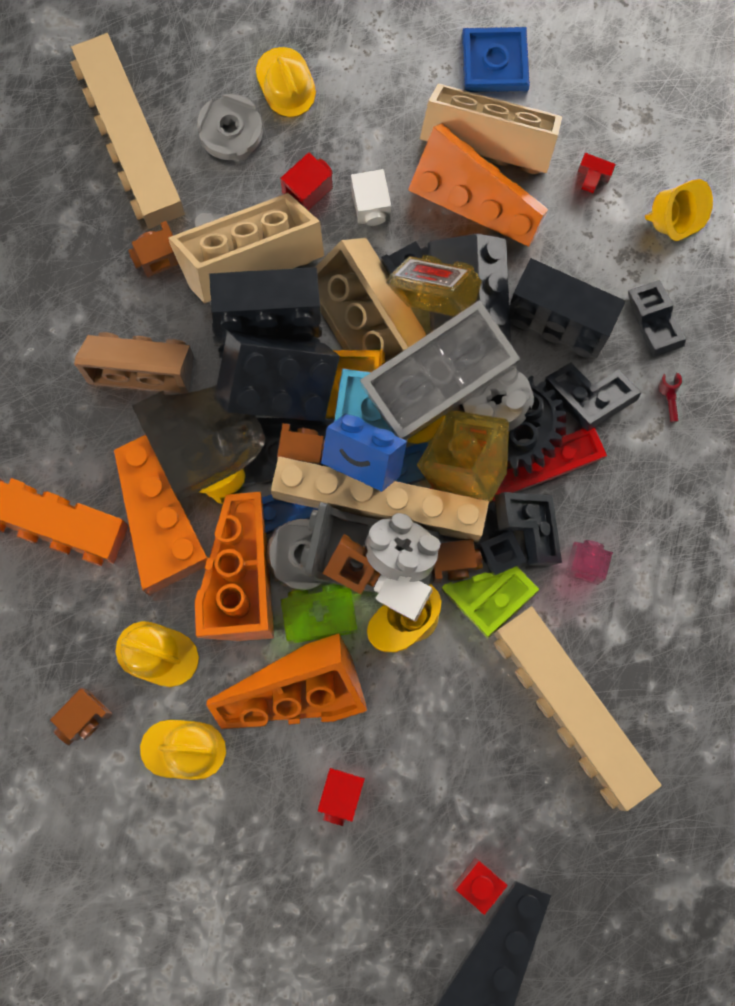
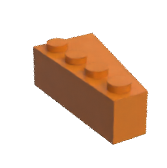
(470, 186)
(61, 524)
(158, 524)

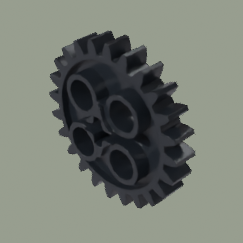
(550, 419)

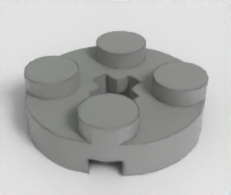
(230, 145)
(514, 404)
(401, 532)
(281, 558)

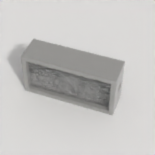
(440, 371)

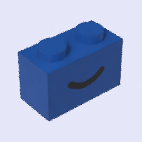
(363, 452)

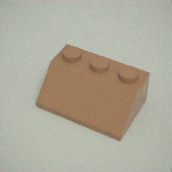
(136, 363)

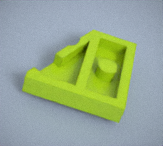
(491, 599)

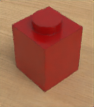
(308, 180)
(340, 796)
(479, 886)

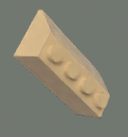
(495, 127)
(254, 239)
(361, 304)

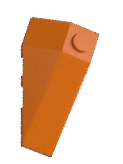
(236, 583)
(301, 685)

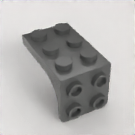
(328, 528)

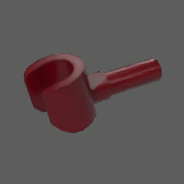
(670, 393)

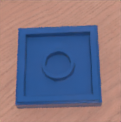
(495, 59)

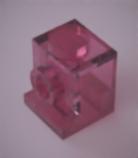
(588, 562)

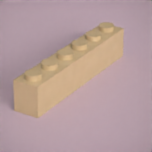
(128, 131)
(432, 509)
(577, 711)

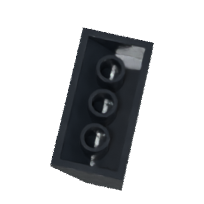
(489, 261)

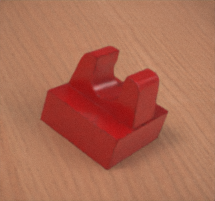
(595, 170)

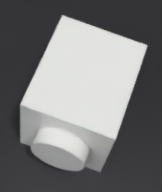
(371, 197)
(402, 595)

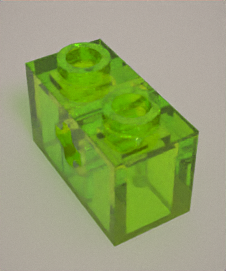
(304, 628)

